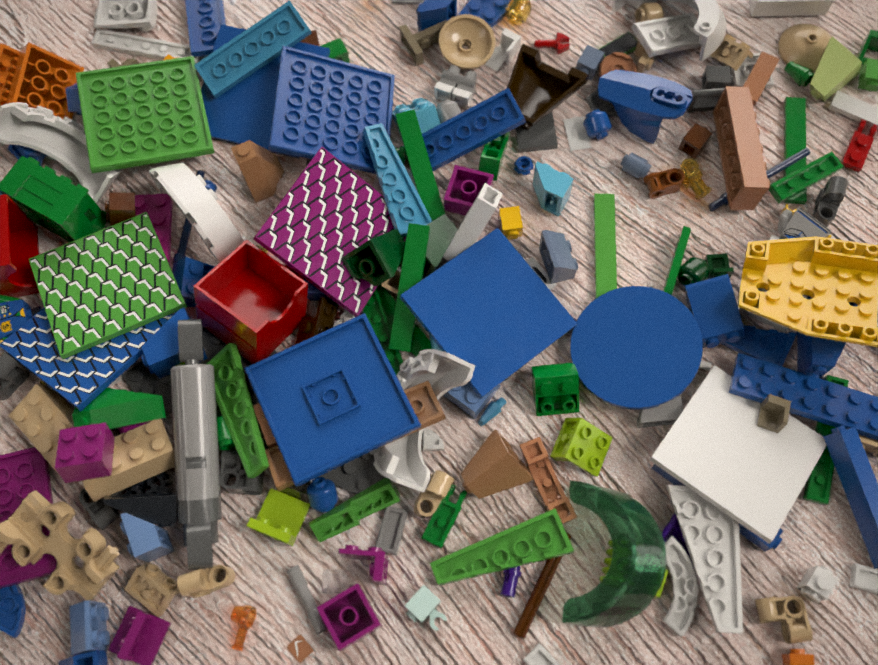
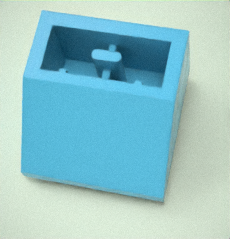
(425, 113)
(551, 188)

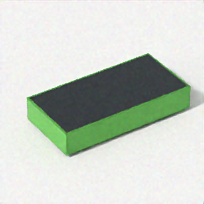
(623, 44)

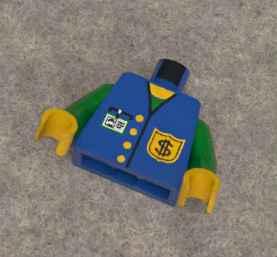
(14, 314)

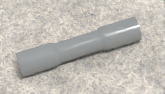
(300, 585)

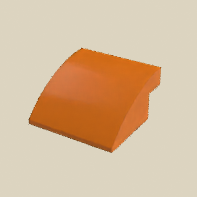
(36, 78)

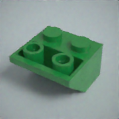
(555, 389)

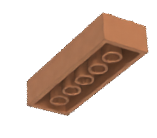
(740, 148)

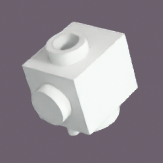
(817, 584)

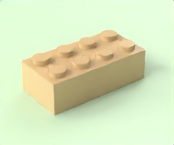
(42, 417)
(136, 457)

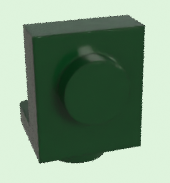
(718, 265)

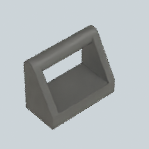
(704, 99)

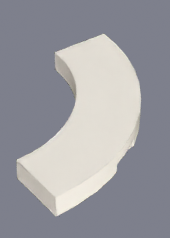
(685, 587)

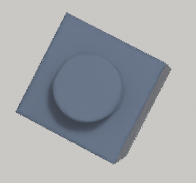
(590, 61)

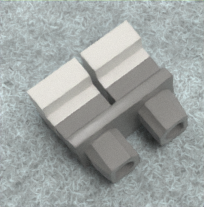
(456, 87)

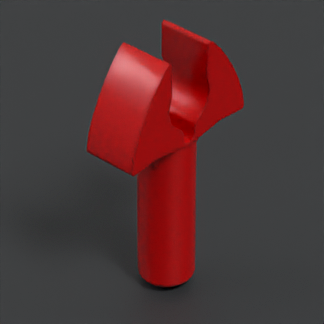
(556, 43)

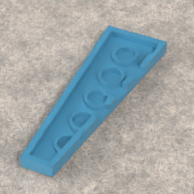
(396, 185)

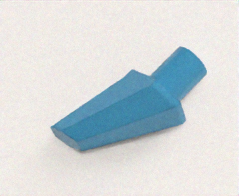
(492, 410)

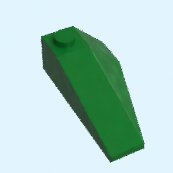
(120, 409)

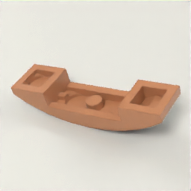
(546, 479)

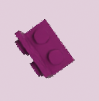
(378, 569)

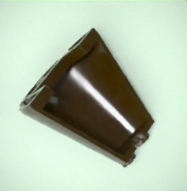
(541, 87)

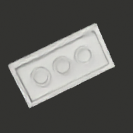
(667, 34)

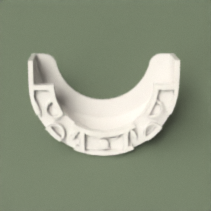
(709, 27)
(57, 138)
(199, 207)
(403, 458)

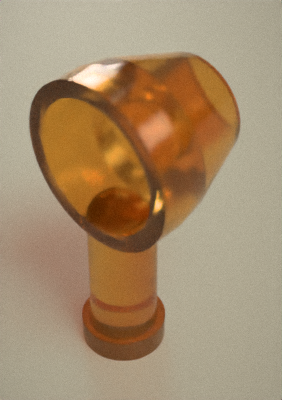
(243, 617)

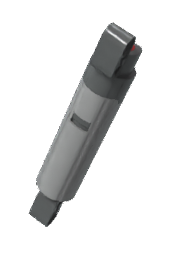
(196, 446)

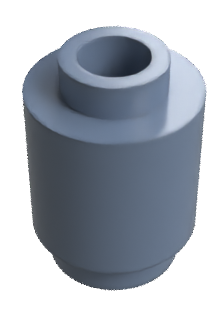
(635, 165)

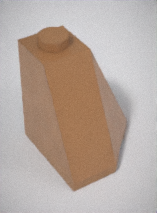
(259, 168)
(494, 468)

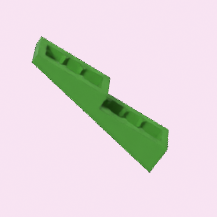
(352, 510)

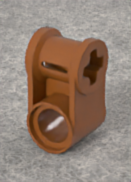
(660, 183)

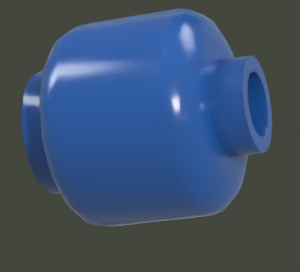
(597, 124)
(322, 494)

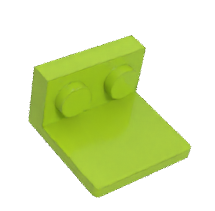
(581, 445)
(280, 517)

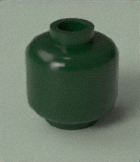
(693, 271)

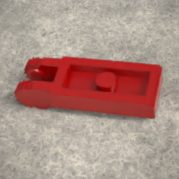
(858, 147)

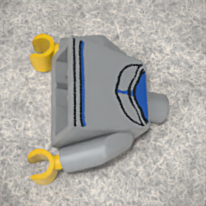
(800, 224)

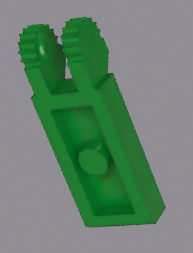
(443, 519)

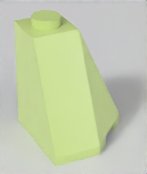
(834, 71)

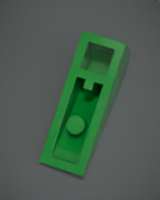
(493, 155)

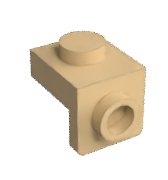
(645, 61)

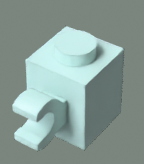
(424, 605)

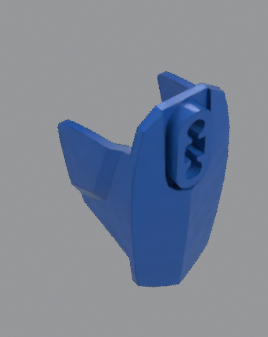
(644, 100)

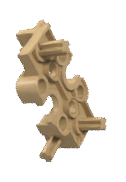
(30, 544)

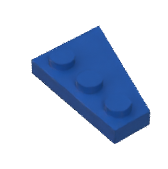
(764, 344)

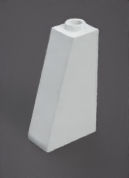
(474, 221)

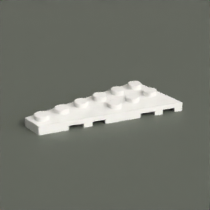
(715, 554)

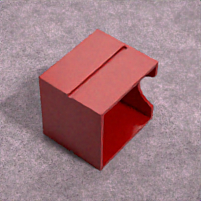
(17, 246)
(251, 301)

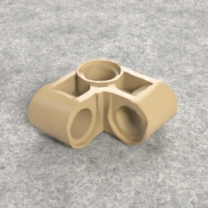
(434, 493)
(204, 581)
(794, 626)

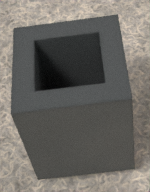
(716, 77)

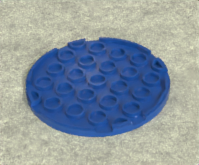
(636, 347)

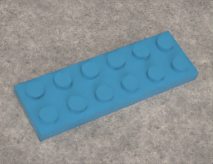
(252, 49)

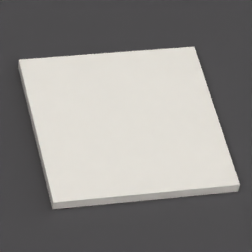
(736, 463)

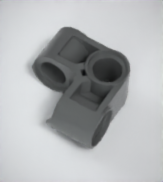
(830, 199)
(11, 375)
(232, 467)
(99, 512)

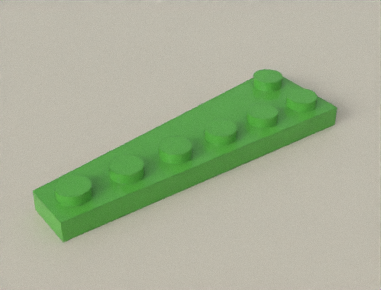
(237, 409)
(514, 547)

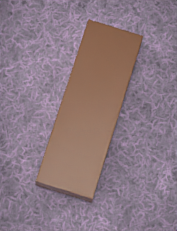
(760, 75)

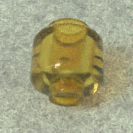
(518, 11)

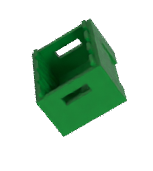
(52, 200)

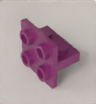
(139, 636)

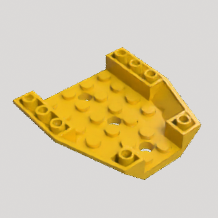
(824, 270)

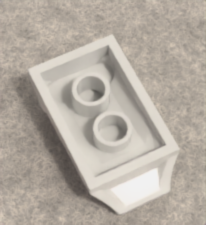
(126, 14)

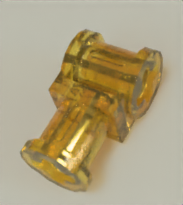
(693, 178)

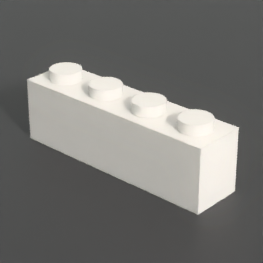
(789, 7)

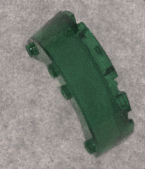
(636, 561)

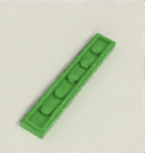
(604, 244)

